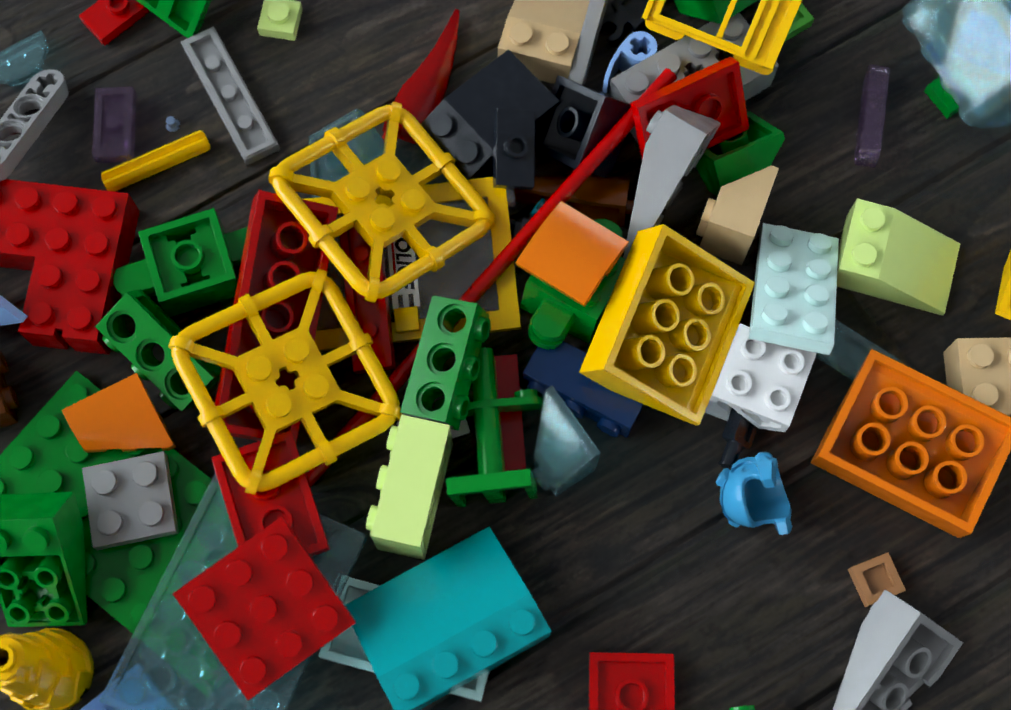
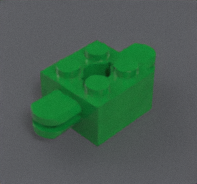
(177, 252)
(558, 315)

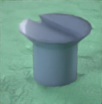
(172, 124)

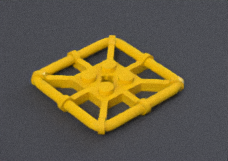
(377, 223)
(277, 405)

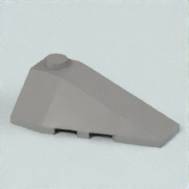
(669, 154)
(894, 657)

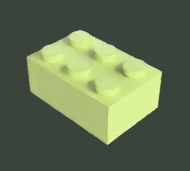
(410, 486)

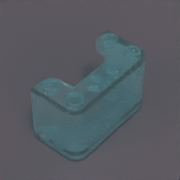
(970, 52)

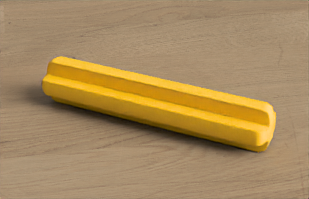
(155, 161)

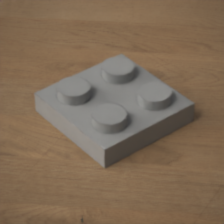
(130, 500)

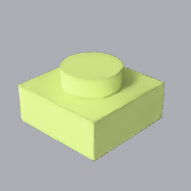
(280, 19)

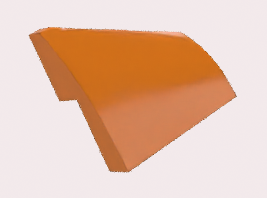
(118, 419)

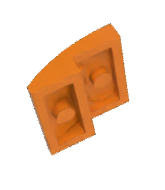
(572, 253)

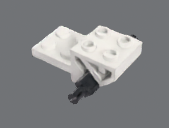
(757, 390)

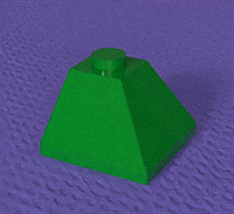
(740, 154)

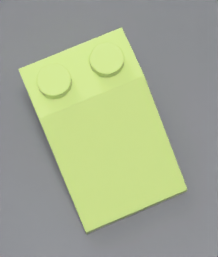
(895, 258)

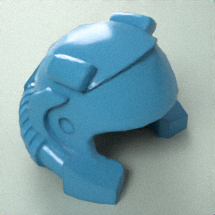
(755, 494)

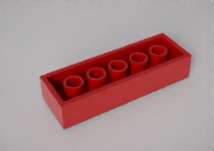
(272, 253)

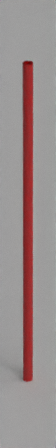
(515, 246)

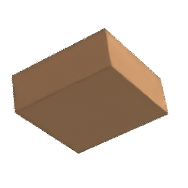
(874, 577)

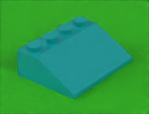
(447, 622)

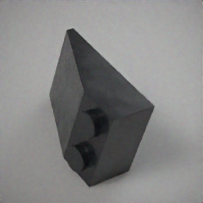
(466, 116)

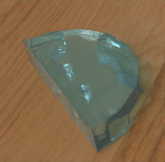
(23, 59)

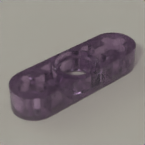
(871, 116)

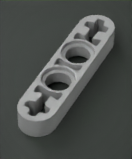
(45, 92)

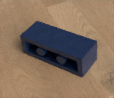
(582, 395)

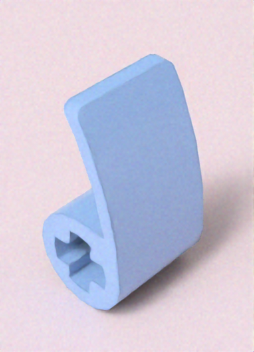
(632, 50)

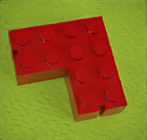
(72, 247)

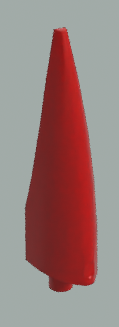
(430, 81)

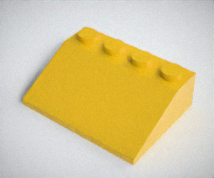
(668, 325)

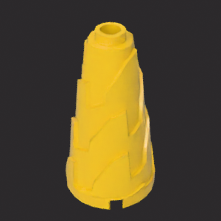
(45, 668)

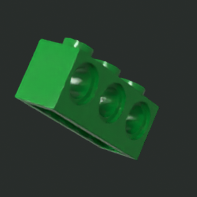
(152, 327)
(435, 347)

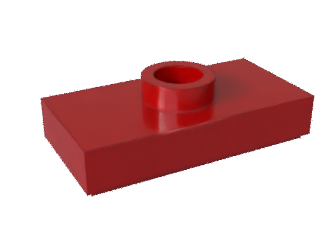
(111, 17)

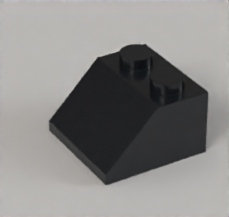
(580, 124)

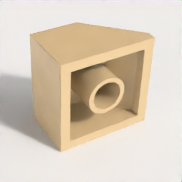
(733, 218)

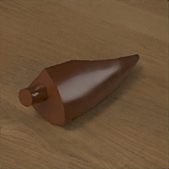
(595, 198)

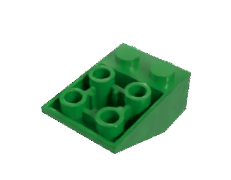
(42, 560)

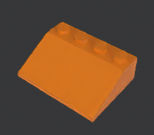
(916, 444)

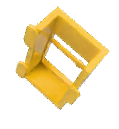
(761, 42)

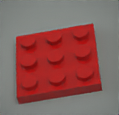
(264, 608)

